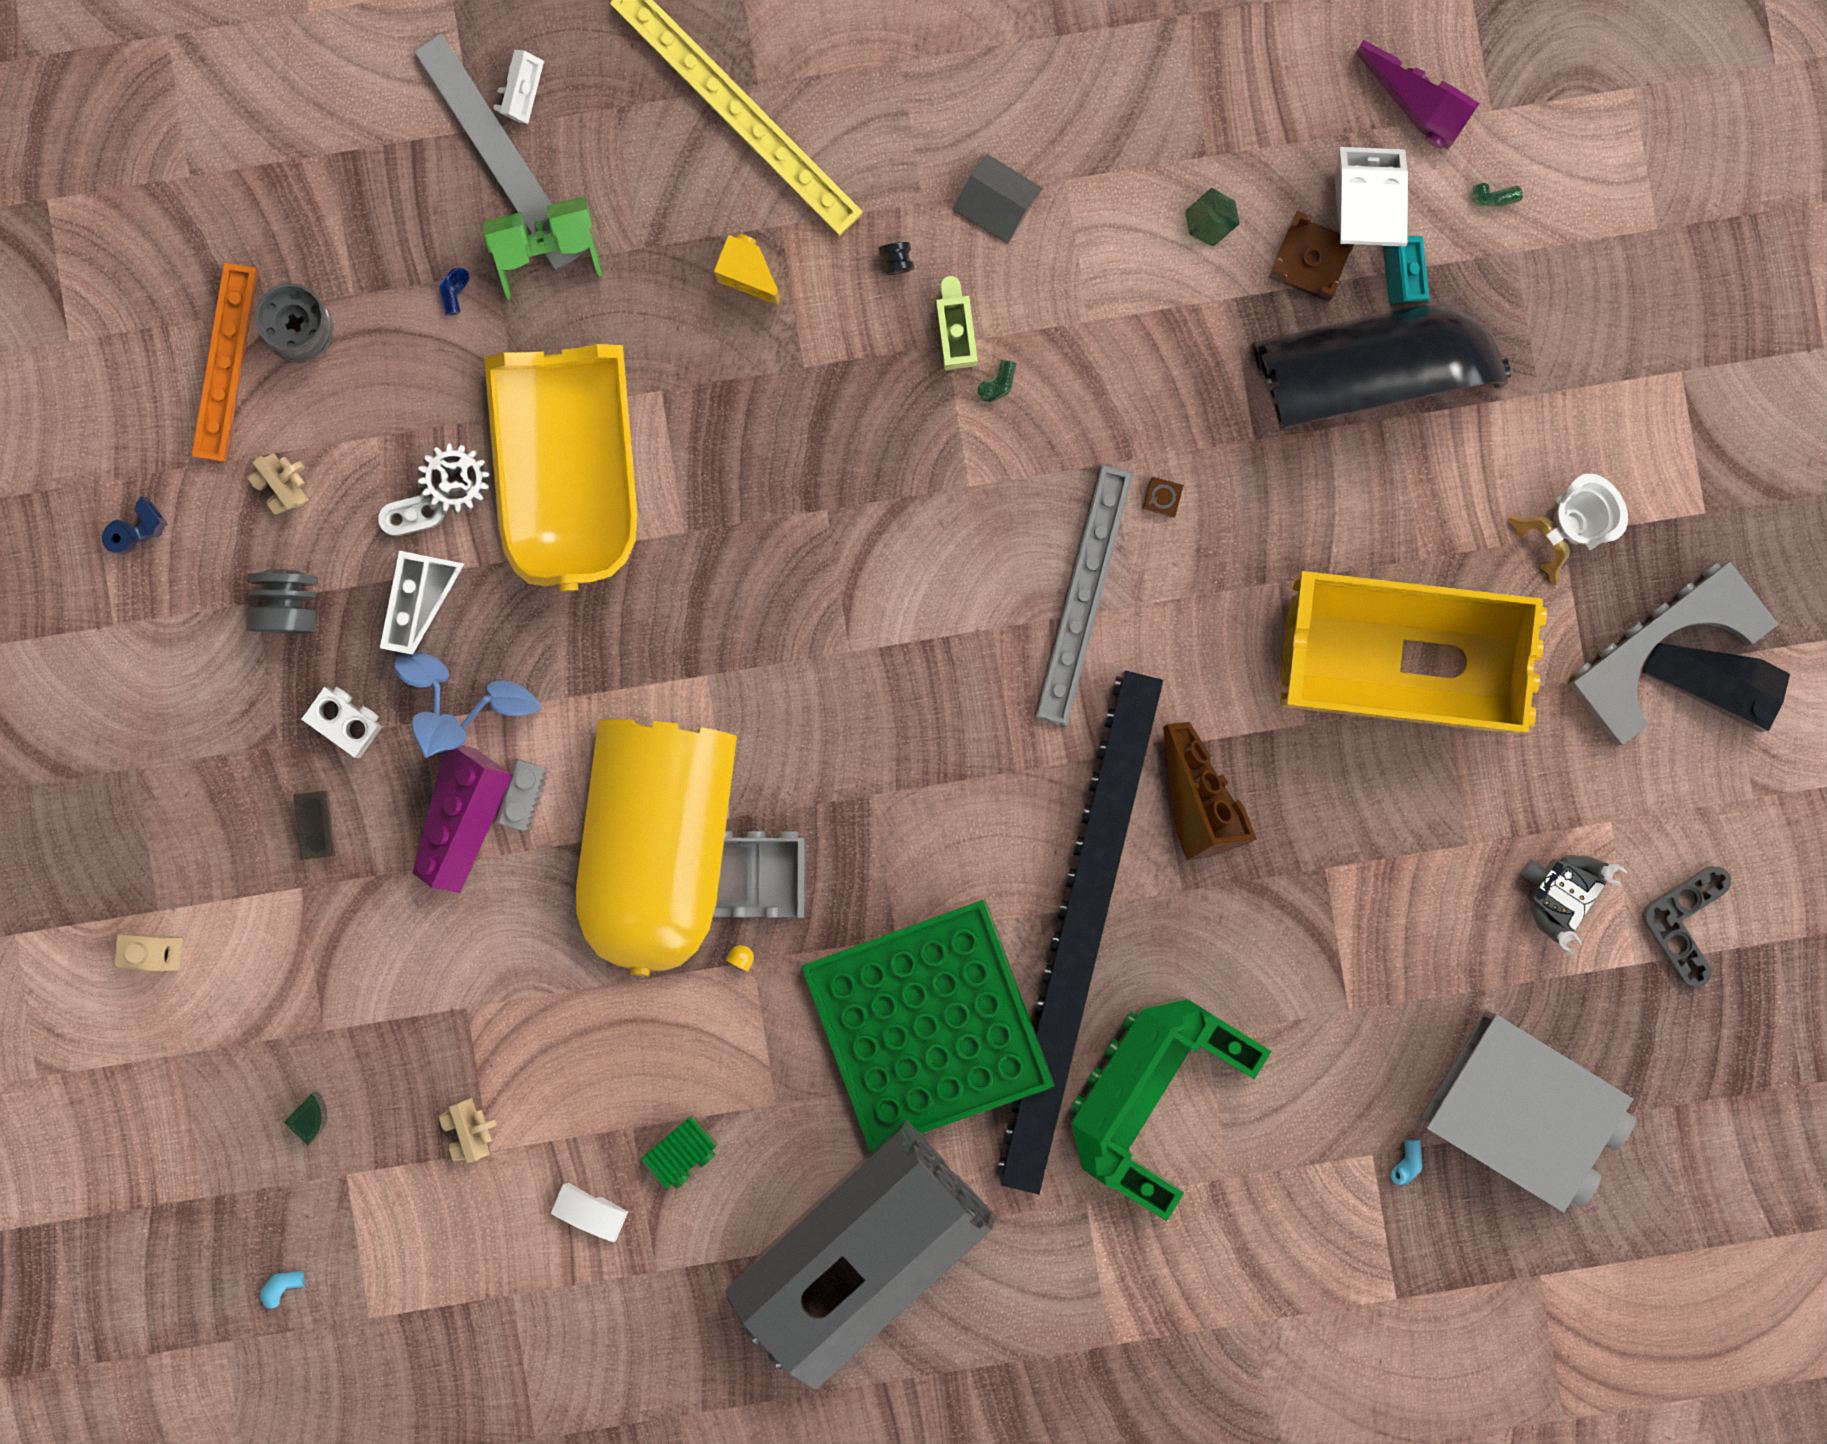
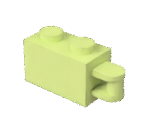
(956, 326)

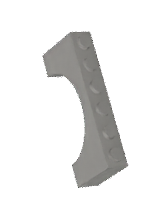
(1611, 683)

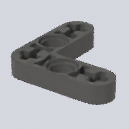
(1677, 913)

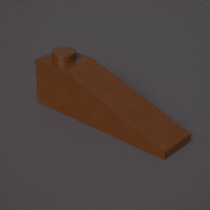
(1202, 807)

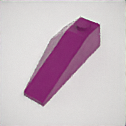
(1434, 109)

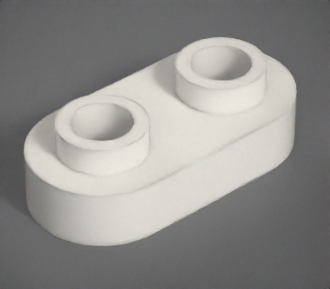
(412, 516)

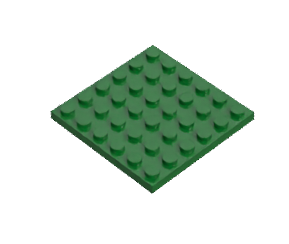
(928, 1024)

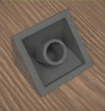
(997, 198)

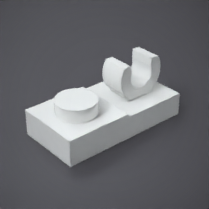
(521, 86)

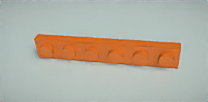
(225, 362)

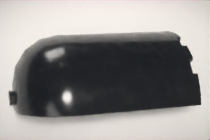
(1377, 362)

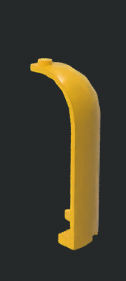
(562, 463)
(653, 842)

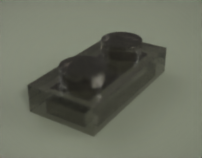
(314, 825)

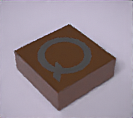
(1163, 497)

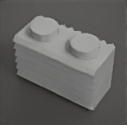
(522, 795)

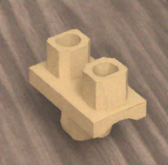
(283, 480)
(471, 1130)

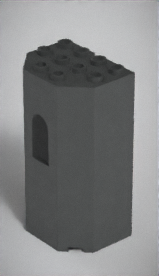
(898, 1224)

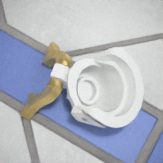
(1586, 514)

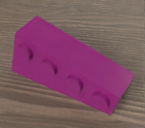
(459, 816)

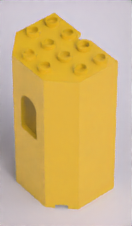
(1349, 645)

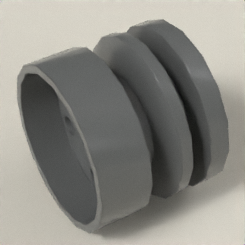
(276, 319)
(281, 602)

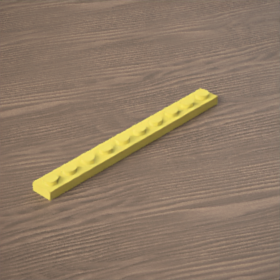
(740, 112)

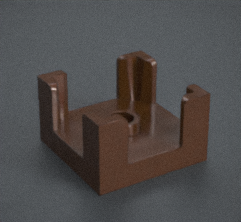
(1311, 258)

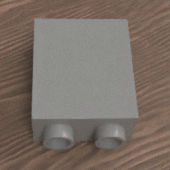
(1529, 1113)

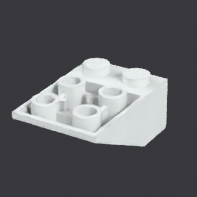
(1372, 196)

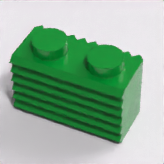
(679, 1152)

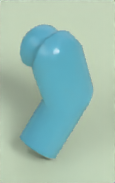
(1410, 1166)
(277, 1284)

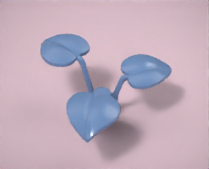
(442, 732)

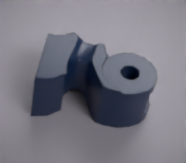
(122, 536)

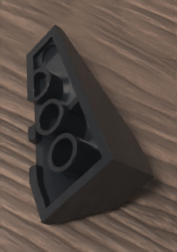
(1729, 683)

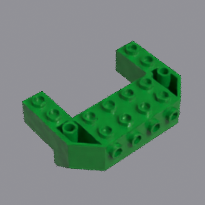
(1134, 1081)

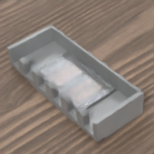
(762, 876)

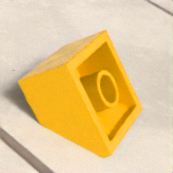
(745, 269)

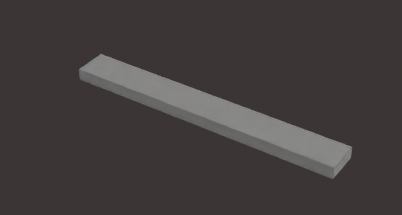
(489, 138)
(1084, 595)

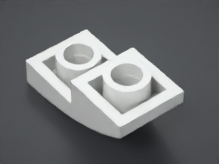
(589, 1213)

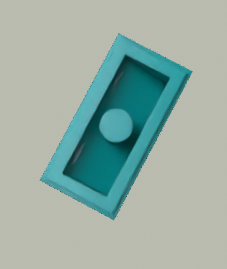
(1406, 272)

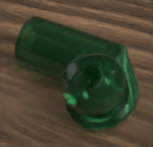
(1498, 198)
(999, 386)

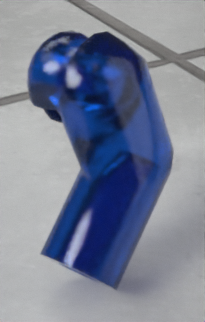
(451, 288)

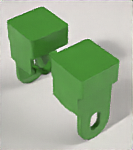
(569, 232)

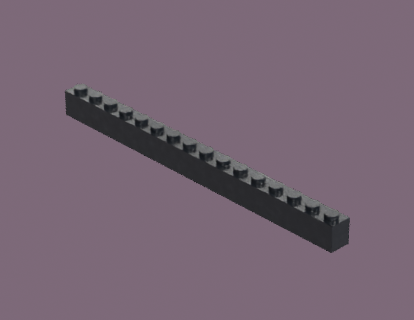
(1082, 923)

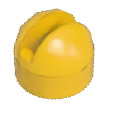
(741, 957)

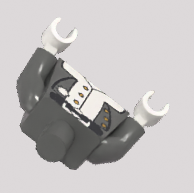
(1566, 893)

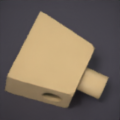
(148, 952)

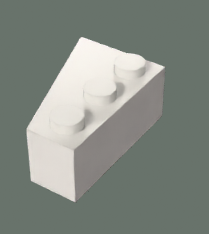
(415, 598)

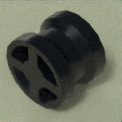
(896, 258)

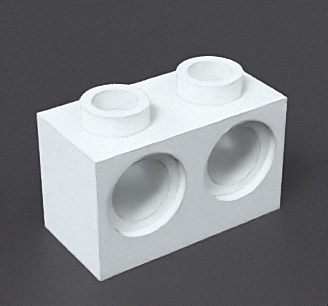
(339, 728)

